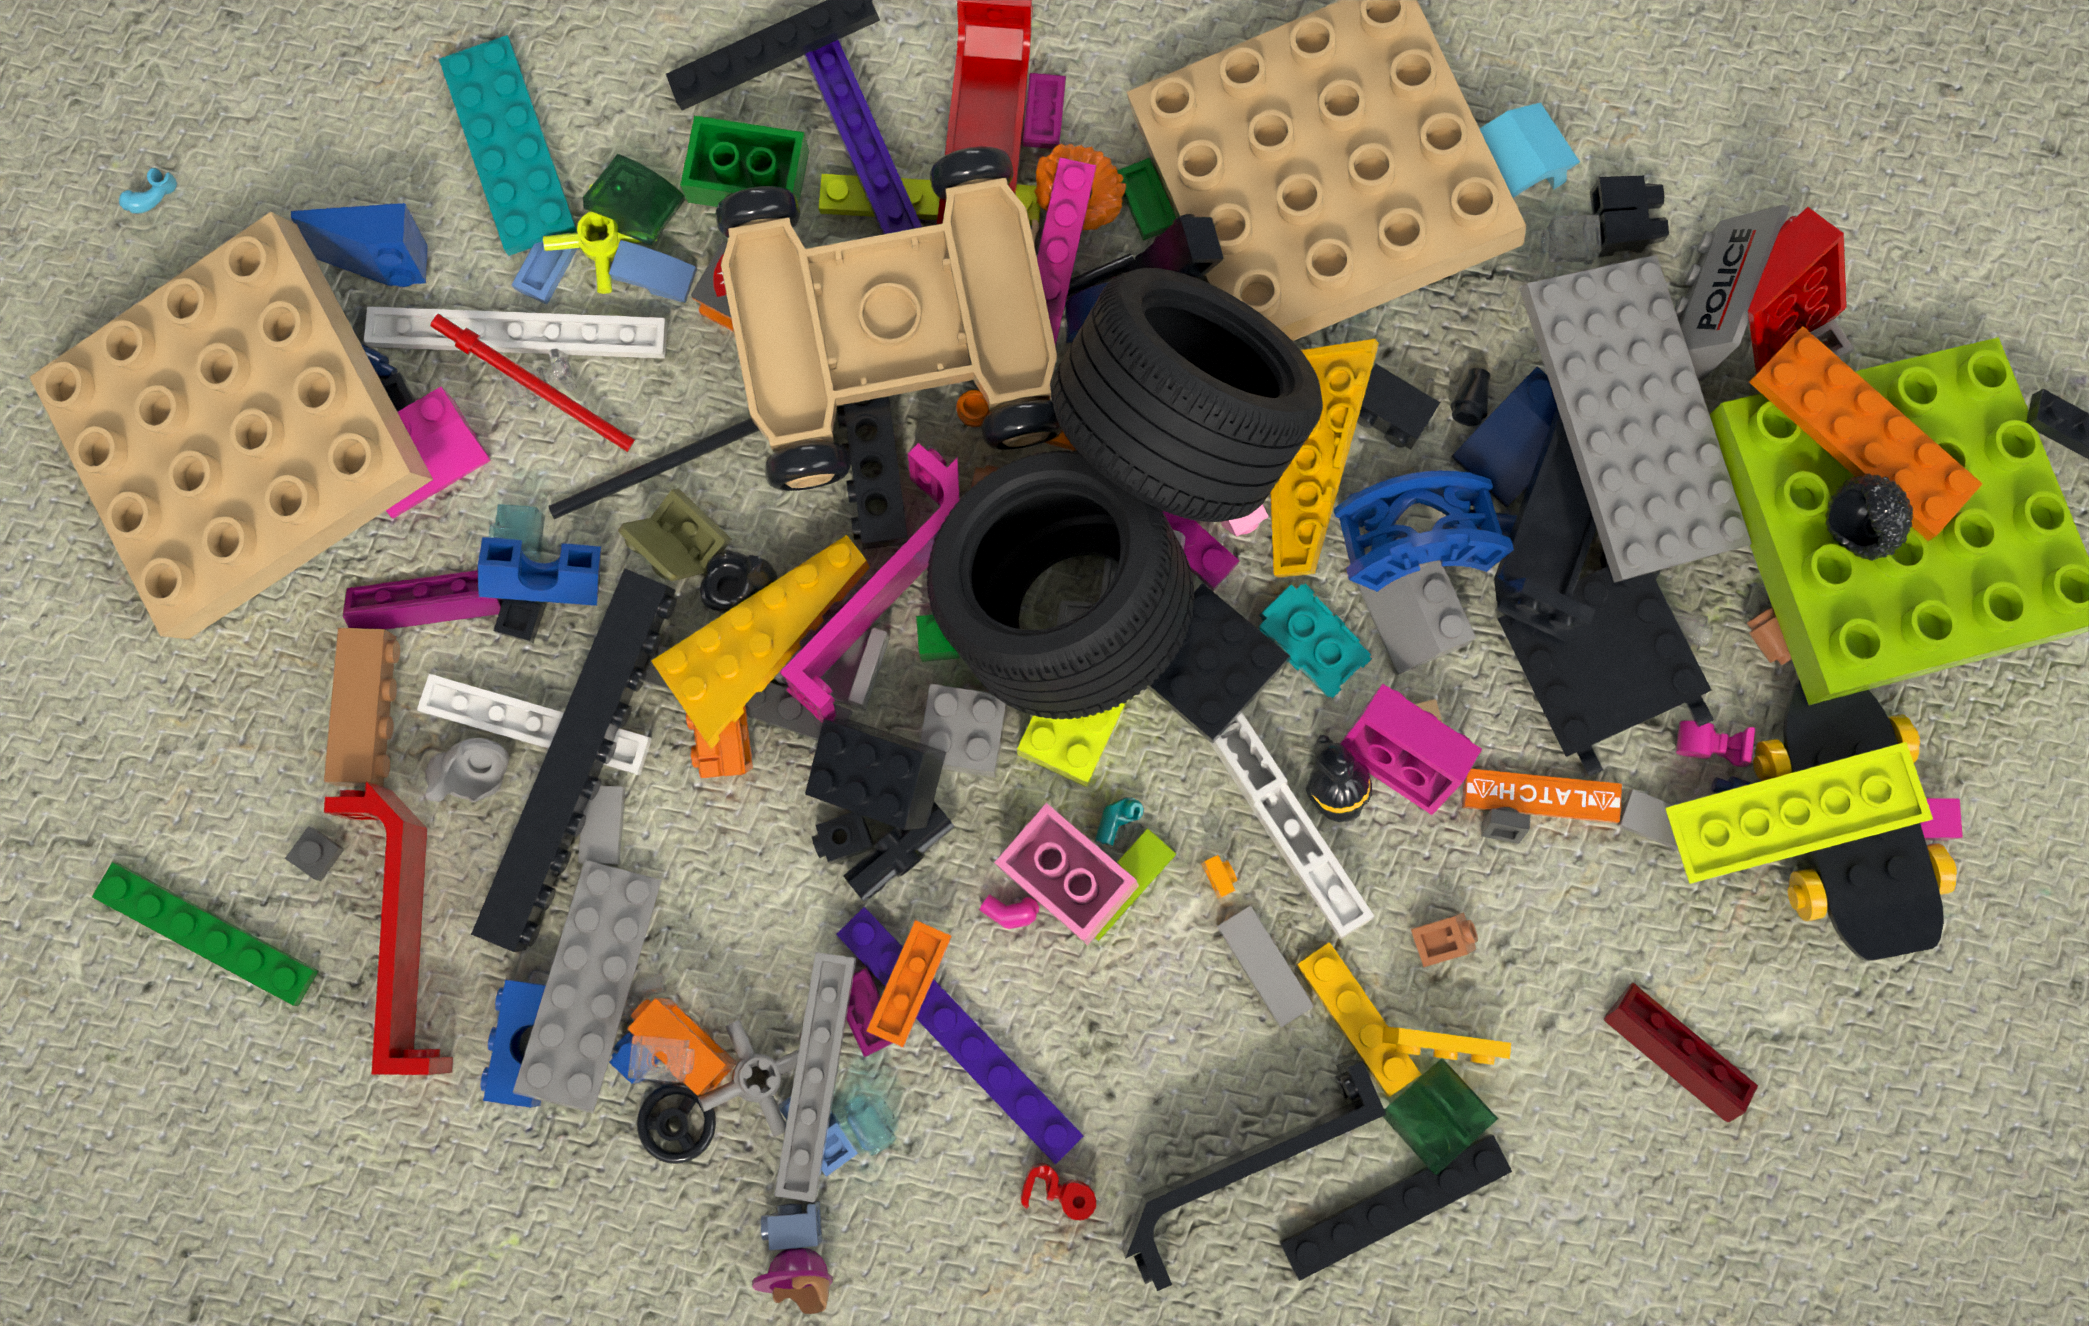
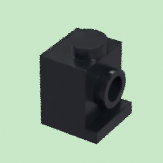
(857, 839)

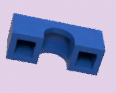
(509, 574)
(517, 1009)

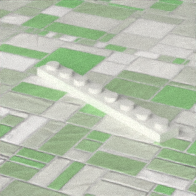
(520, 332)

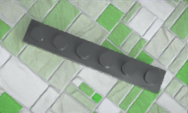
(770, 706)

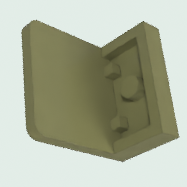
(676, 538)

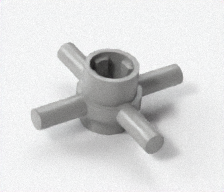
(738, 1086)

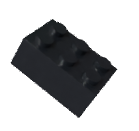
(875, 773)

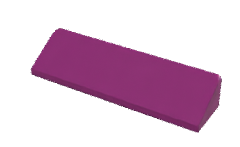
(417, 602)

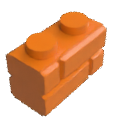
(729, 756)

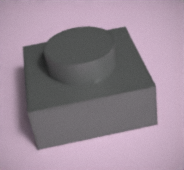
(1505, 825)
(314, 853)

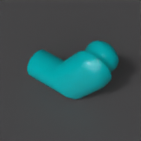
(1117, 815)

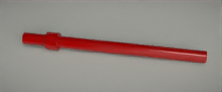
(470, 342)

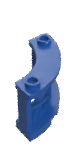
(1446, 491)

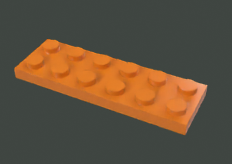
(1864, 429)

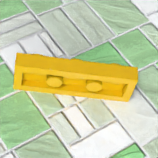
(1446, 1045)

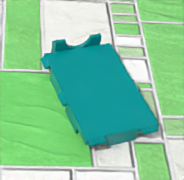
(1313, 638)

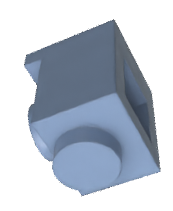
(792, 1226)

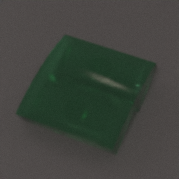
(634, 198)
(1439, 1116)

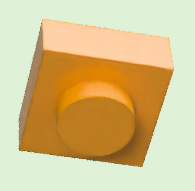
(1220, 876)

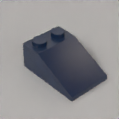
(1511, 438)

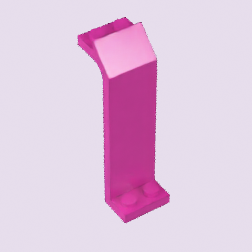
(805, 670)

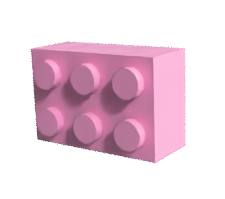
(1067, 874)

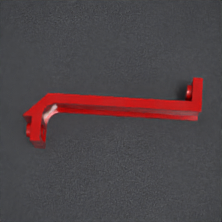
(990, 79)
(399, 930)

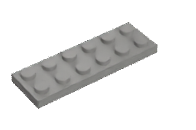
(587, 987)

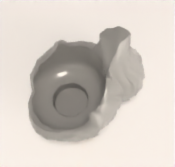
(467, 770)

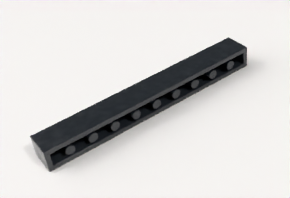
(574, 762)

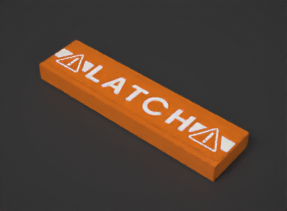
(1543, 795)

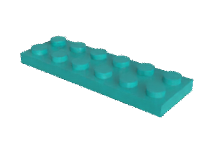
(507, 144)

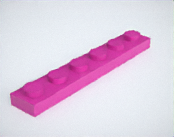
(1063, 234)

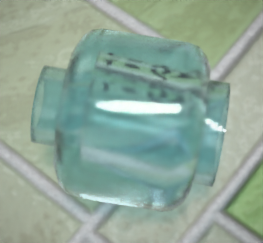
(868, 1124)

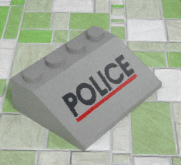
(1724, 283)

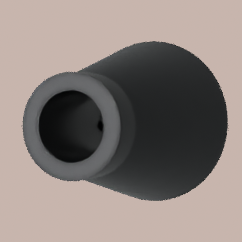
(1472, 398)

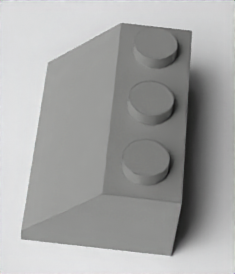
(1418, 617)

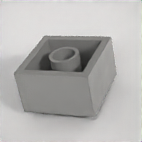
(965, 727)

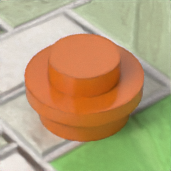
(972, 408)

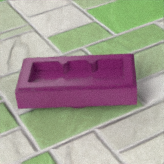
(1044, 111)
(861, 1008)

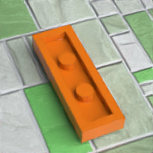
(909, 983)

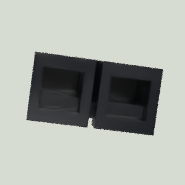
(1624, 213)

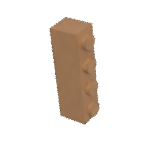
(361, 707)

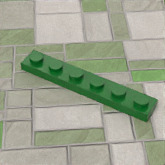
(205, 934)

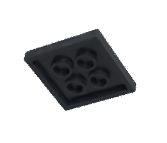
(1217, 666)

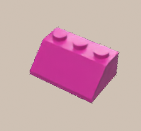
(443, 442)
(1410, 749)

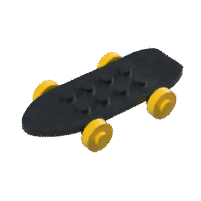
(1877, 888)

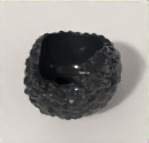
(1869, 516)

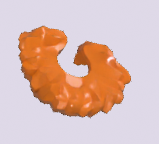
(1106, 188)

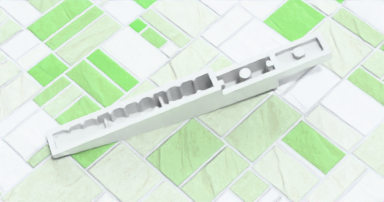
(1290, 827)

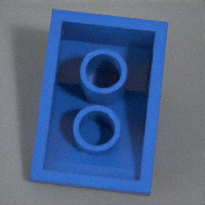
(367, 241)

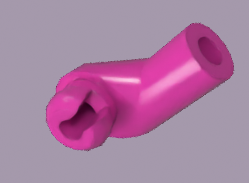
(1013, 915)

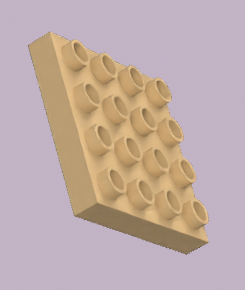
(1330, 163)
(229, 427)

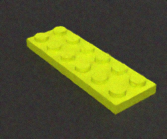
(1798, 813)

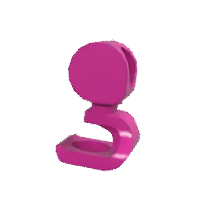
(1703, 741)

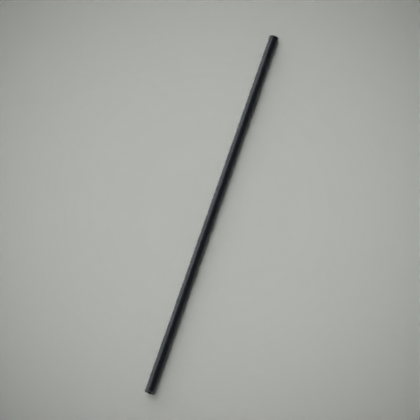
(748, 427)

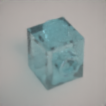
(522, 524)

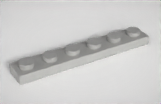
(815, 1077)

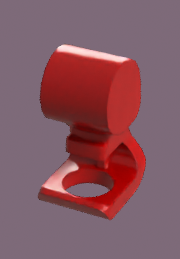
(1075, 1196)

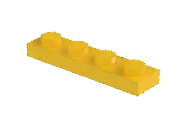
(1357, 1018)

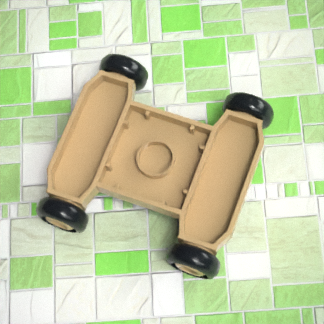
(888, 316)

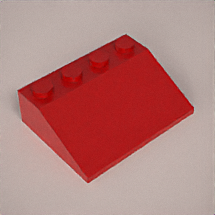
(1799, 284)

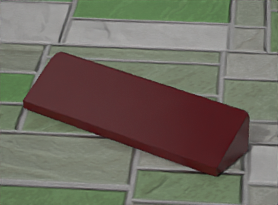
(1681, 1053)

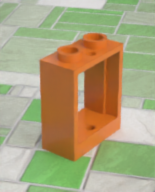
(668, 1020)

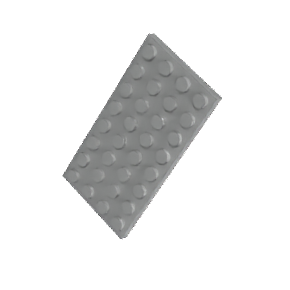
(1635, 417)

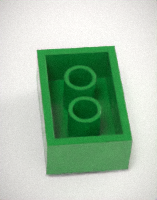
(739, 156)

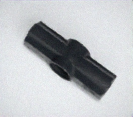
(897, 854)

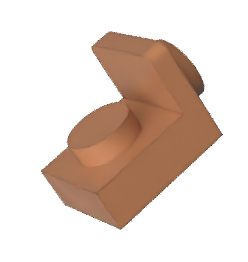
(1445, 939)

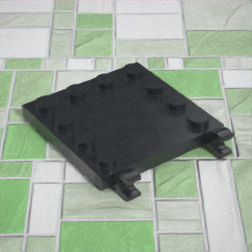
(1615, 669)

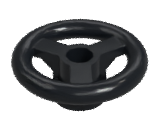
(661, 1124)

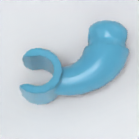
(144, 201)

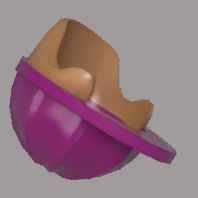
(797, 1276)

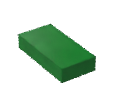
(1146, 199)

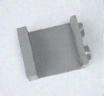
(856, 670)

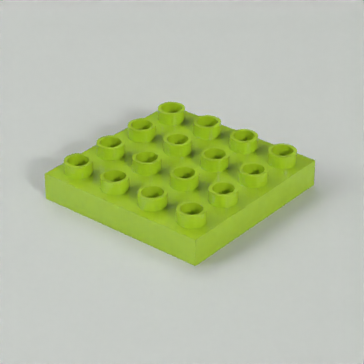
(1986, 586)

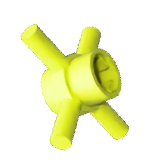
(588, 240)

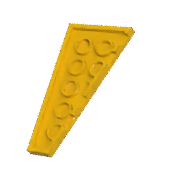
(1309, 486)
(749, 645)

